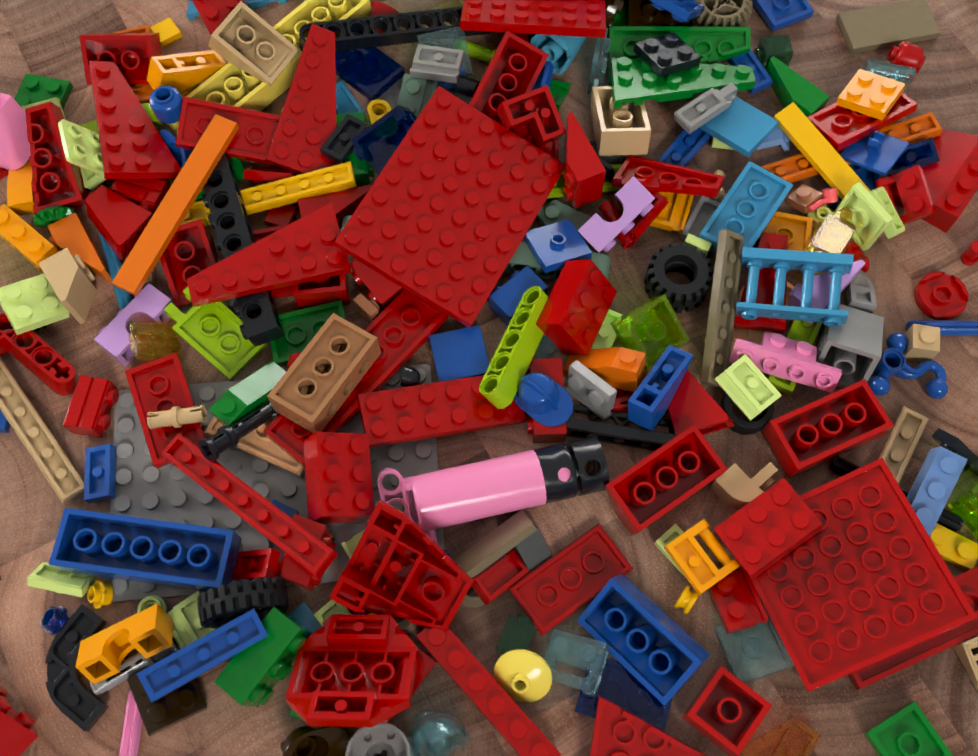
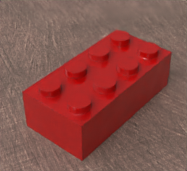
(827, 428)

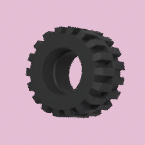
(682, 260)

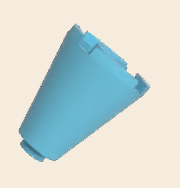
(560, 49)

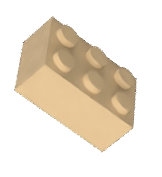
(618, 129)

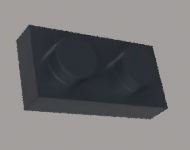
(339, 144)

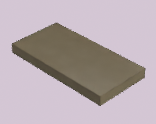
(887, 25)

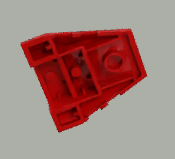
(401, 573)

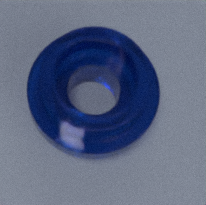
(54, 619)

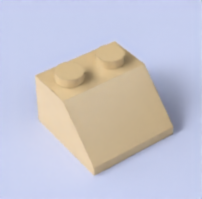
(71, 282)

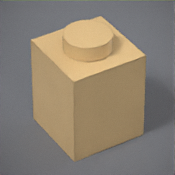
(922, 343)

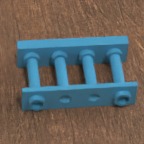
(809, 264)

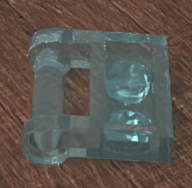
(578, 653)

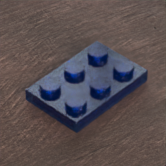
(368, 70)
(627, 692)

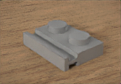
(437, 63)
(590, 390)

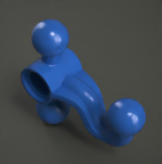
(896, 344)

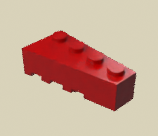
(54, 178)

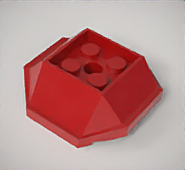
(353, 672)

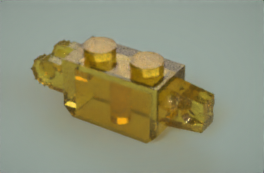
(832, 234)

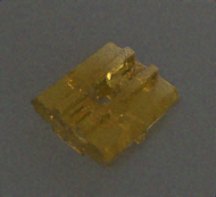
(145, 348)

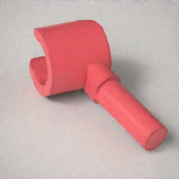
(829, 196)

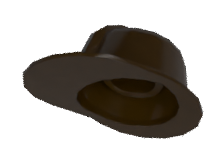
(316, 742)

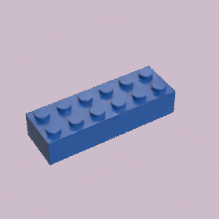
(145, 550)

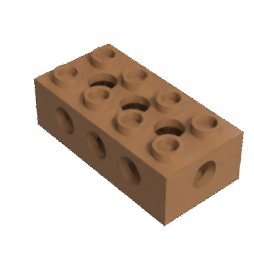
(325, 374)

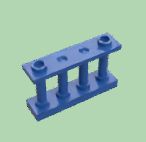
(202, 655)

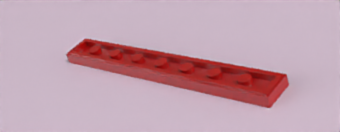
(250, 506)

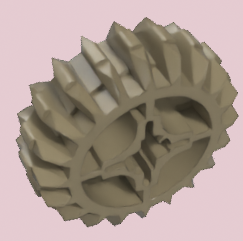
(724, 13)

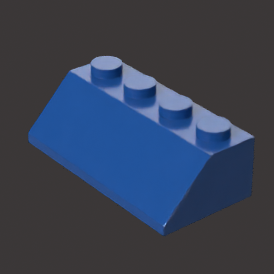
(643, 638)

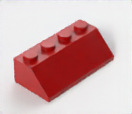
(508, 75)
(664, 479)

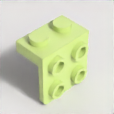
(83, 150)

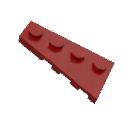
(668, 177)
(765, 289)

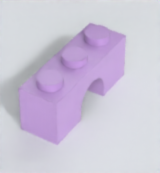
(634, 200)
(145, 307)

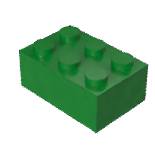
(258, 668)

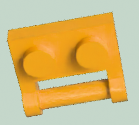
(694, 561)

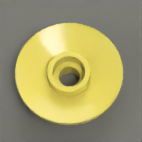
(527, 667)

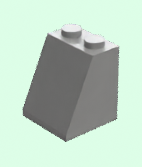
(852, 346)

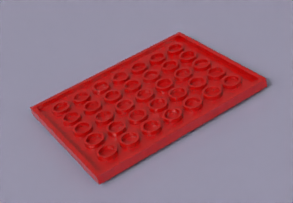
(451, 206)

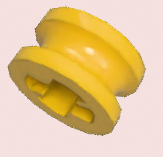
(686, 600)

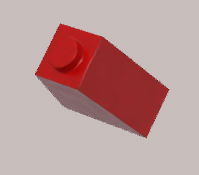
(116, 219)
(696, 406)

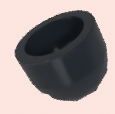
(410, 377)

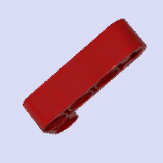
(34, 354)

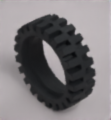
(230, 601)

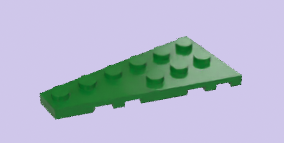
(710, 43)

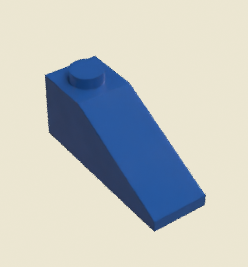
(658, 388)

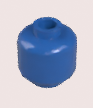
(166, 104)

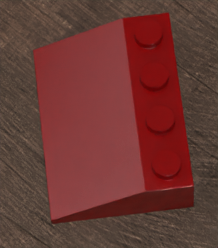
(951, 179)

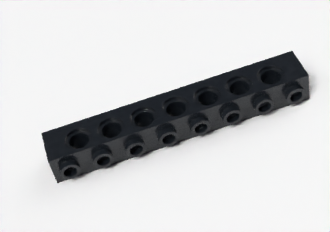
(268, 324)

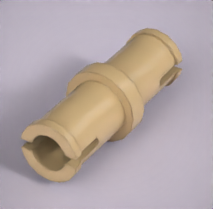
(176, 417)

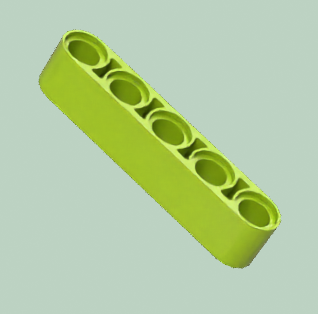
(514, 350)

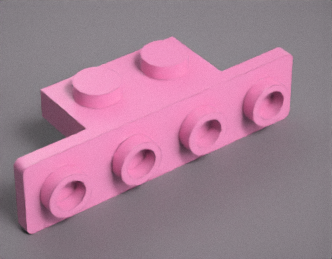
(788, 360)

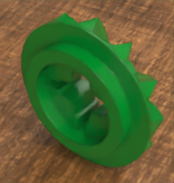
(51, 214)

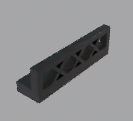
(617, 433)

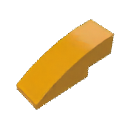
(19, 190)

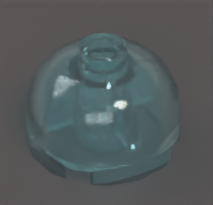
(437, 734)

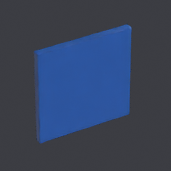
(875, 152)

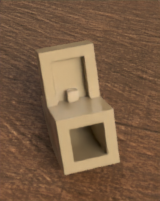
(738, 489)

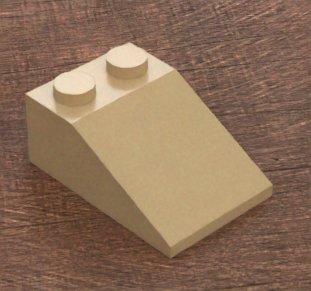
(252, 44)

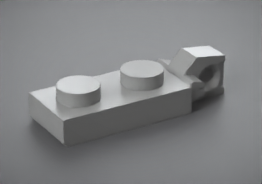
(705, 107)

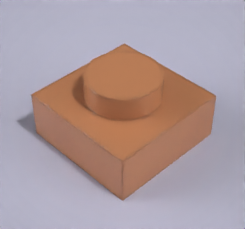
(803, 197)
(366, 307)

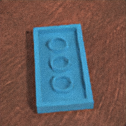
(748, 205)

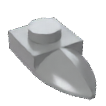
(861, 293)

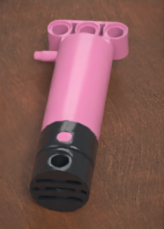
(499, 484)

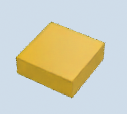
(168, 31)

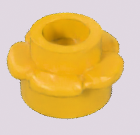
(100, 594)

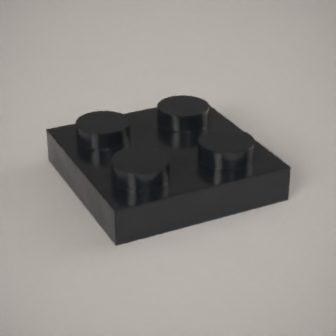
(667, 54)

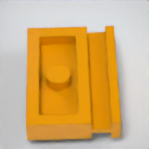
(674, 213)

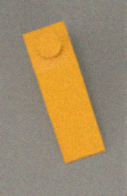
(183, 69)

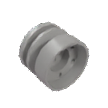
(379, 741)

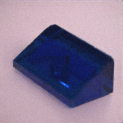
(918, 153)

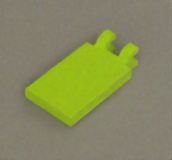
(215, 335)

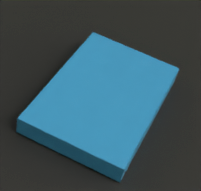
(741, 127)

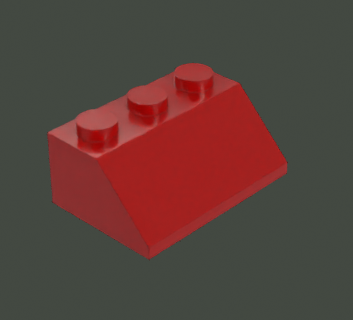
(127, 50)

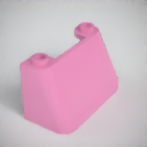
(13, 134)

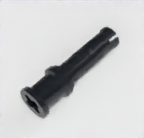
(229, 436)

